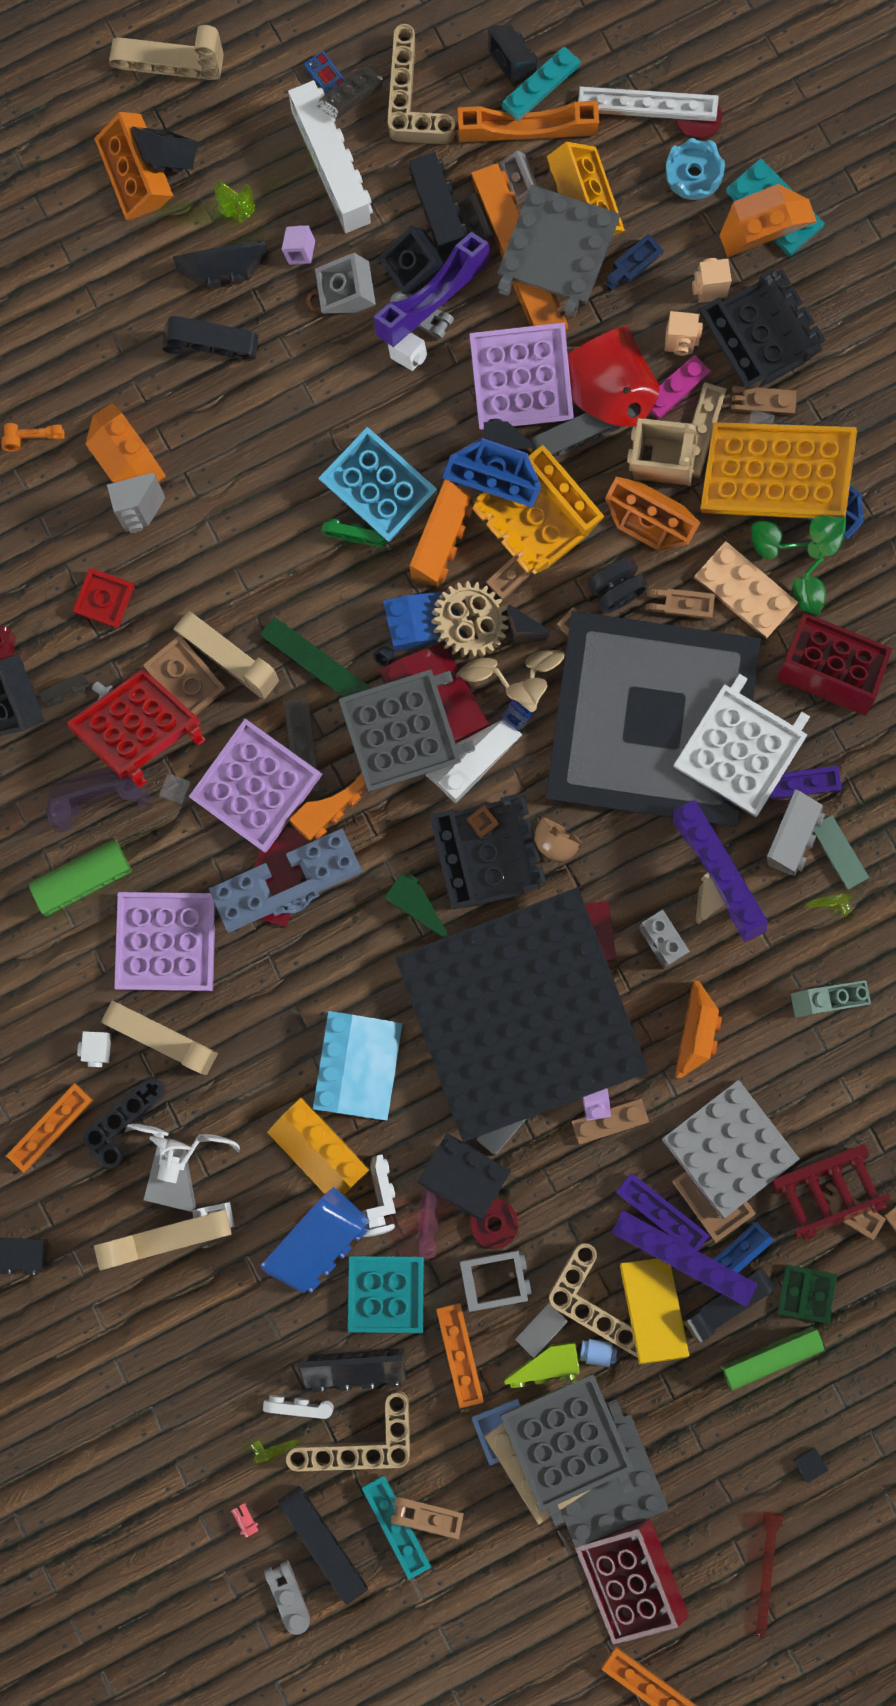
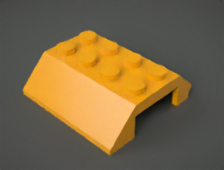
(554, 524)

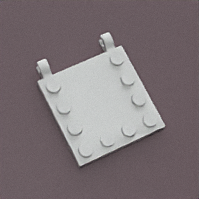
(741, 749)

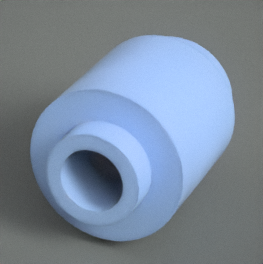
(598, 1352)

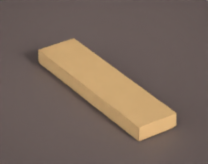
(704, 417)

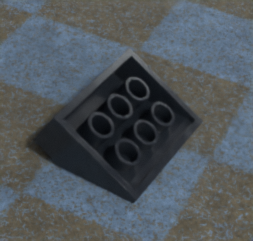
(354, 1368)

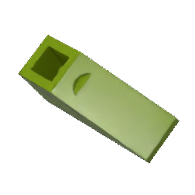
(551, 1362)

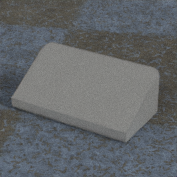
(519, 175)
(497, 1139)
(541, 1330)

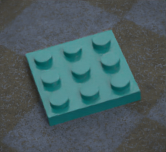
(385, 1294)

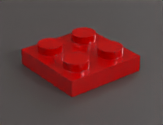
(103, 598)

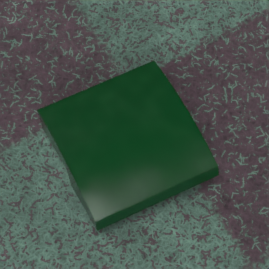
(807, 1294)

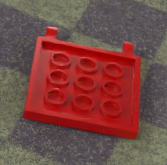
(135, 725)

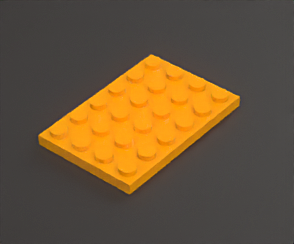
(778, 470)

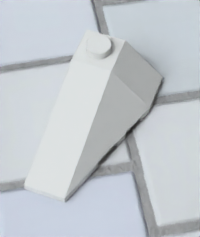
(489, 747)

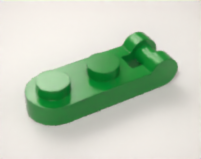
(353, 533)

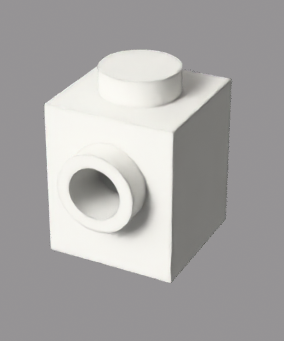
(409, 351)
(95, 1048)

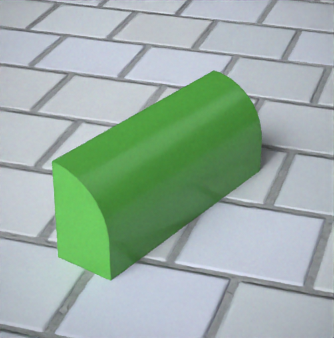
(79, 877)
(772, 1358)

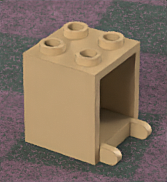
(672, 451)

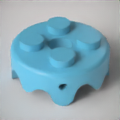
(694, 154)

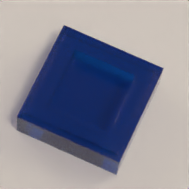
(516, 715)

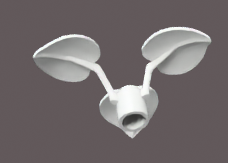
(170, 1164)

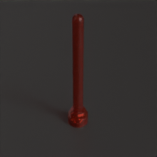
(772, 1523)

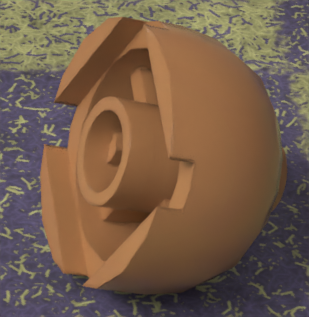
(555, 842)

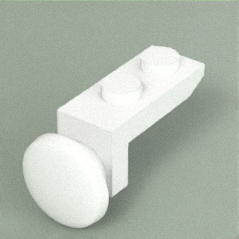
(384, 1193)

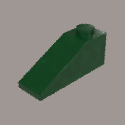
(412, 900)

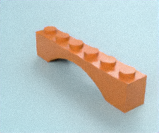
(491, 125)
(316, 816)

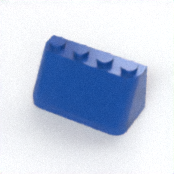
(317, 1242)

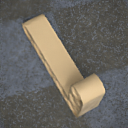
(196, 61)
(403, 94)
(253, 674)
(159, 1038)
(162, 1240)
(595, 1312)
(360, 1449)

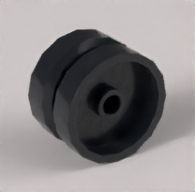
(617, 585)

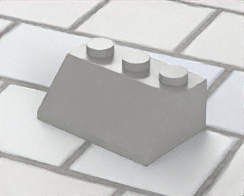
(136, 501)
(795, 834)

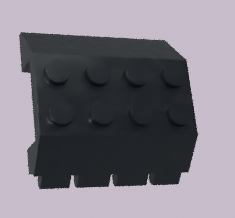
(764, 330)
(488, 867)

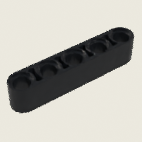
(322, 1545)

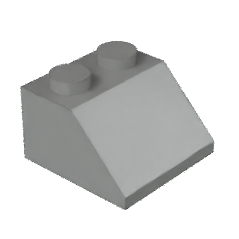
(345, 285)

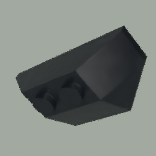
(222, 264)

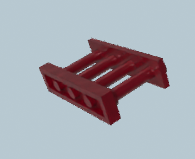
(832, 1167)

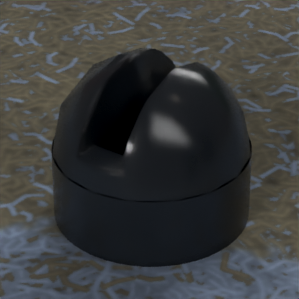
(384, 656)

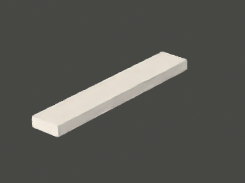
(652, 103)

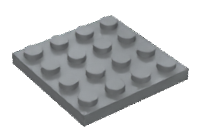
(730, 1149)

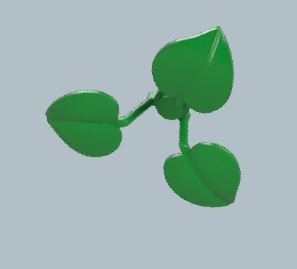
(827, 538)

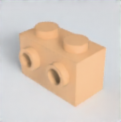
(712, 280)
(682, 333)

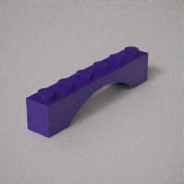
(402, 317)
(736, 896)
(685, 1258)

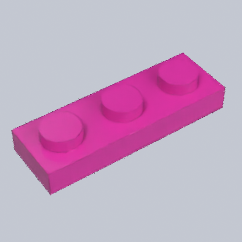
(679, 385)

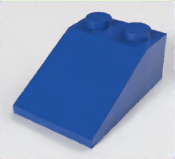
(411, 619)

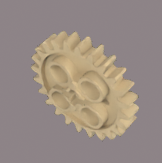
(450, 624)

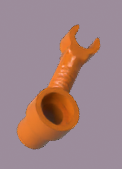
(12, 435)

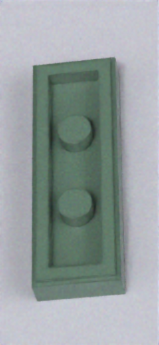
(840, 853)

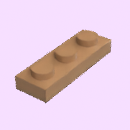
(622, 1118)

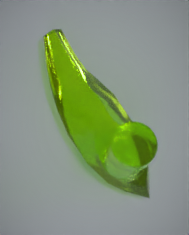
(841, 899)
(273, 1451)

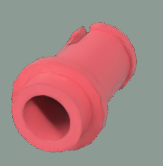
(246, 1522)

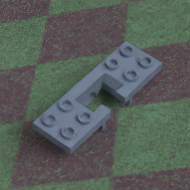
(249, 898)

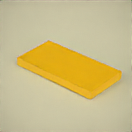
(654, 1311)

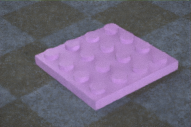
(522, 375)
(255, 785)
(165, 941)

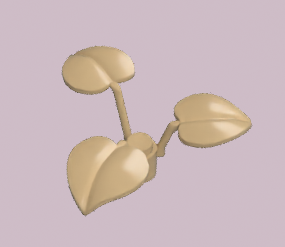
(525, 692)

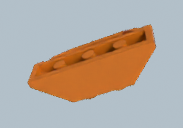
(764, 218)
(119, 447)
(650, 515)
(698, 1031)

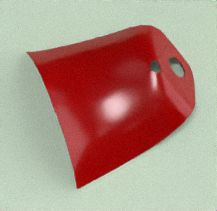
(602, 371)

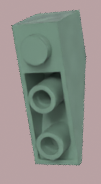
(830, 998)

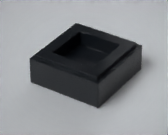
(810, 1465)

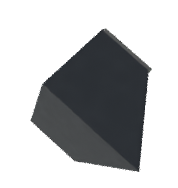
(523, 628)

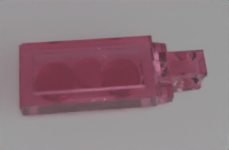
(427, 1223)

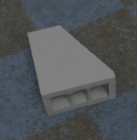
(175, 1195)

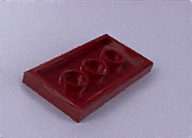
(282, 873)

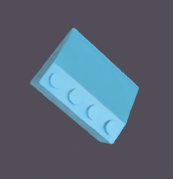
(379, 485)
(357, 1065)

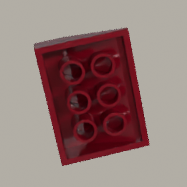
(835, 664)
(458, 701)
(632, 1583)

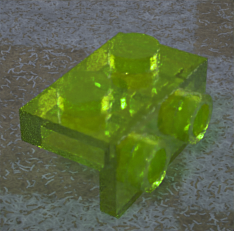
(234, 204)

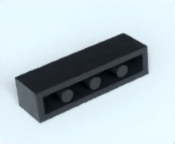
(437, 201)
(23, 1254)

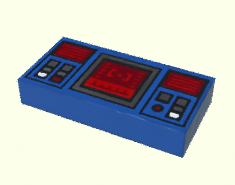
(324, 72)

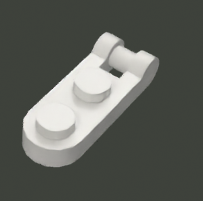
(299, 1407)

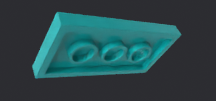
(761, 177)

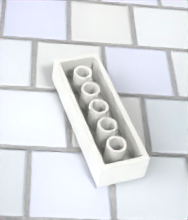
(331, 158)

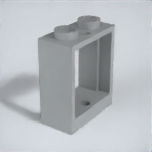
(669, 944)
(524, 1285)

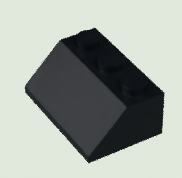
(17, 699)
(464, 1177)

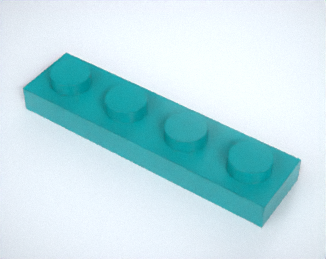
(541, 84)
(400, 1538)

